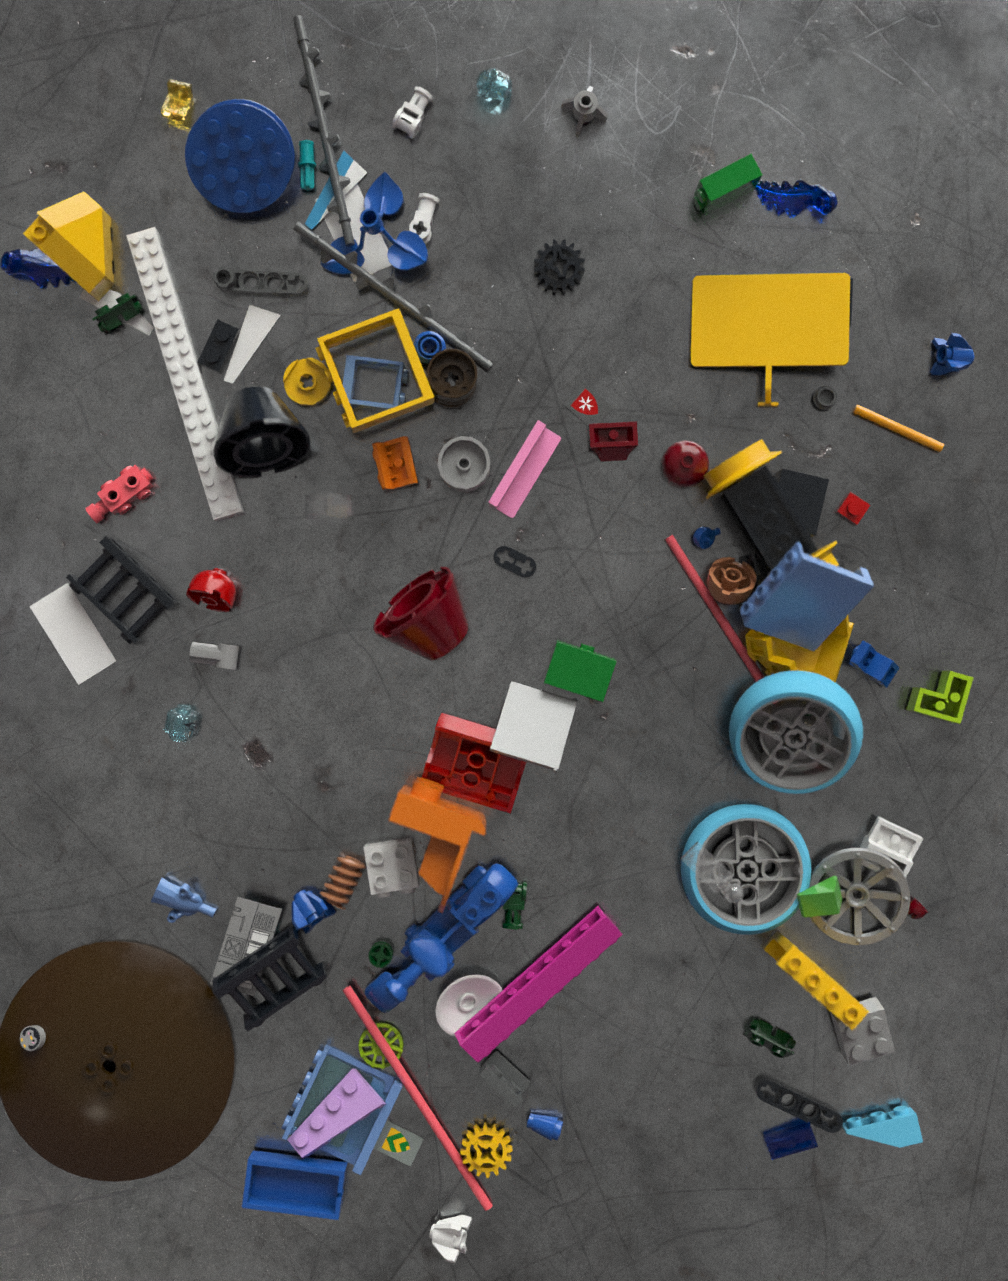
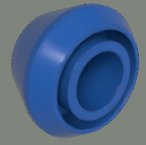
(432, 341)

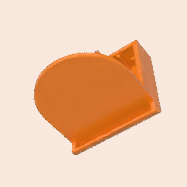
(446, 822)

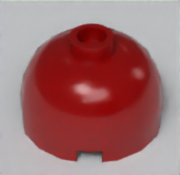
(213, 589)

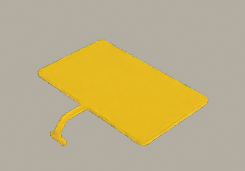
(770, 321)

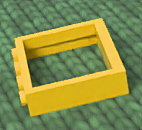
(361, 329)

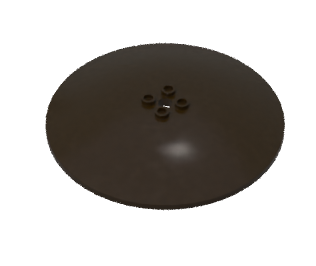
(168, 1053)

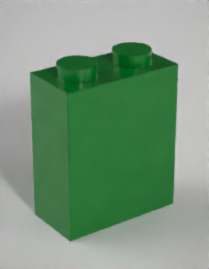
(727, 184)

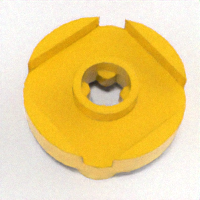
(294, 386)

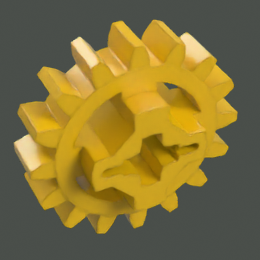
(477, 1161)

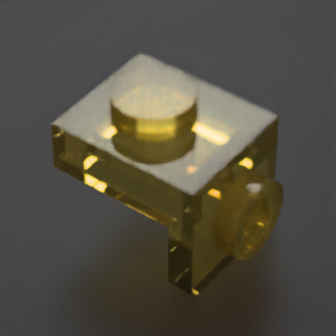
(178, 100)

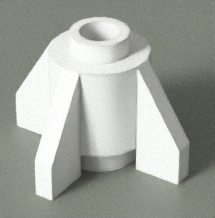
(450, 1237)

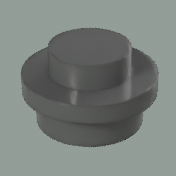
(825, 397)

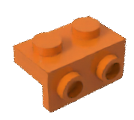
(394, 463)

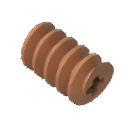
(343, 881)

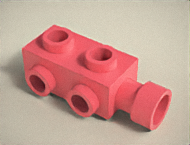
(125, 493)

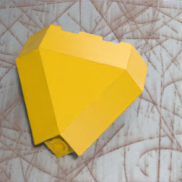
(78, 241)
(782, 656)

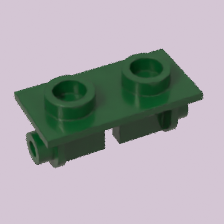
(109, 316)
(778, 1044)

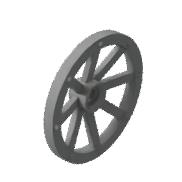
(863, 898)

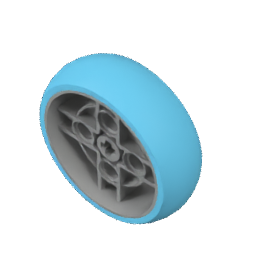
(803, 764)
(761, 852)

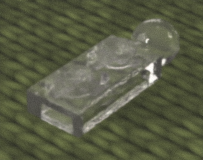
(712, 872)

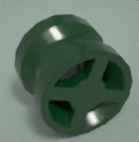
(379, 958)

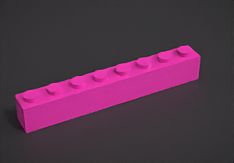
(537, 984)

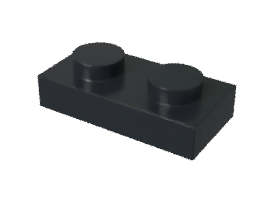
(218, 346)

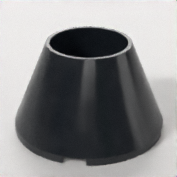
(259, 434)

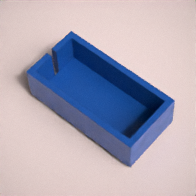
(294, 1185)

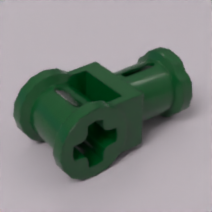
(515, 903)

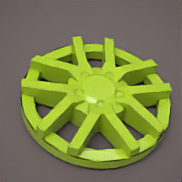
(376, 1050)

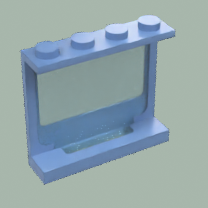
(358, 1141)

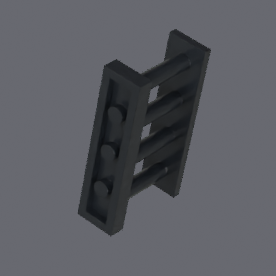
(145, 584)
(267, 957)

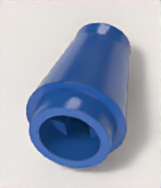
(546, 1126)

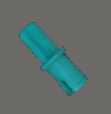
(307, 164)

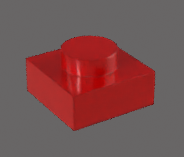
(853, 508)

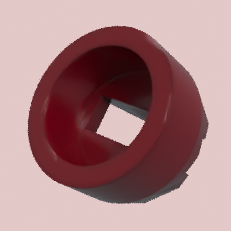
(918, 909)

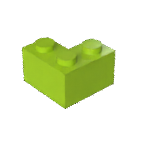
(947, 702)

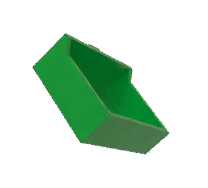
(580, 670)

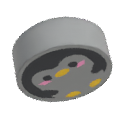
(32, 1037)

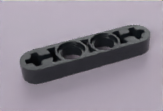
(798, 1105)

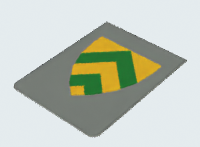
(398, 1143)

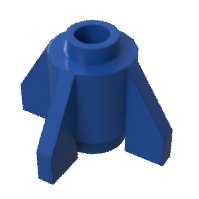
(952, 355)
(309, 910)

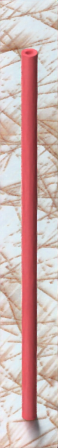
(714, 608)
(417, 1097)

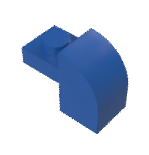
(873, 664)

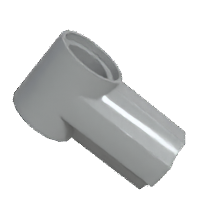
(220, 655)

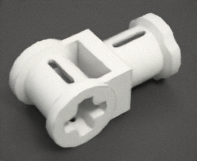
(411, 114)
(424, 216)

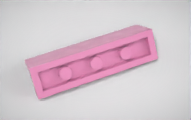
(524, 470)

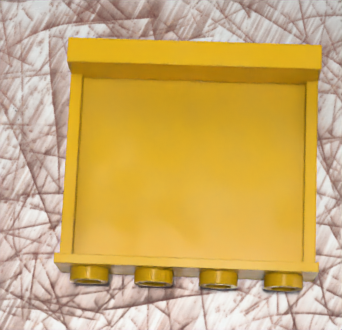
(815, 980)

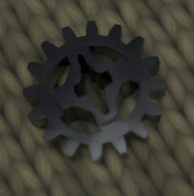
(550, 267)

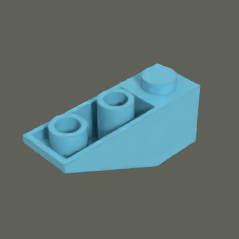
(892, 1128)

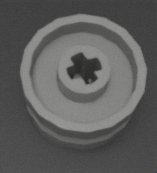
(467, 478)

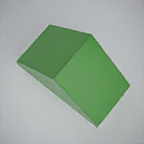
(821, 899)

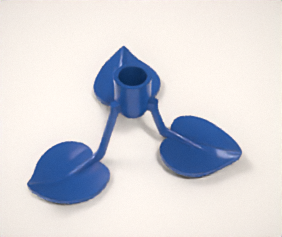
(383, 198)

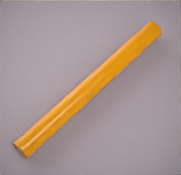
(898, 428)

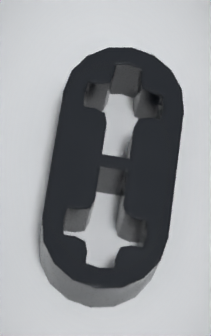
(517, 556)

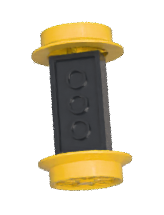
(764, 505)

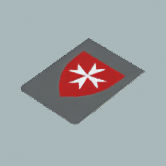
(587, 404)

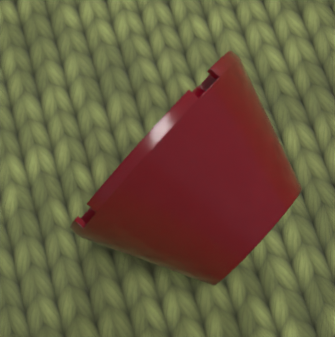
(425, 616)

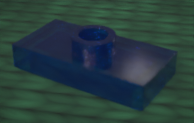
(790, 1140)

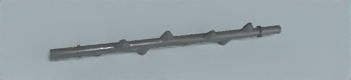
(328, 139)
(386, 287)

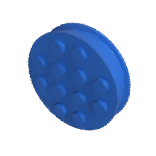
(239, 156)

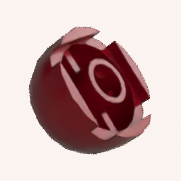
(685, 464)

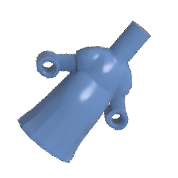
(180, 899)

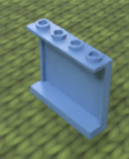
(804, 599)

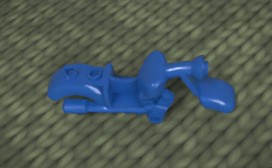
(443, 933)

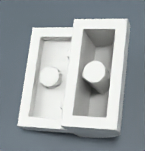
(894, 843)

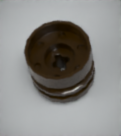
(462, 370)

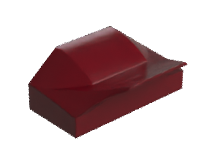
(613, 440)

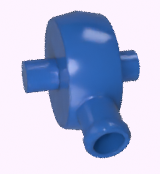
(705, 536)

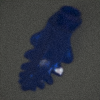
(796, 197)
(34, 265)

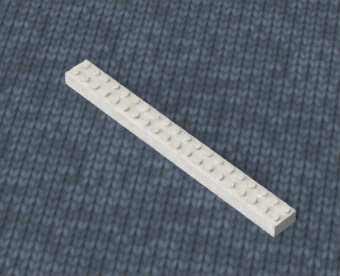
(183, 370)

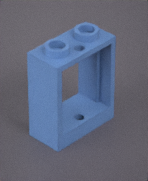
(350, 379)

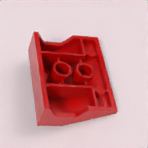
(467, 767)

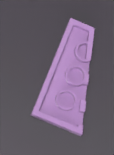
(343, 1107)

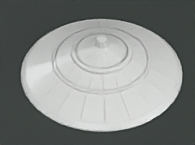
(463, 1000)

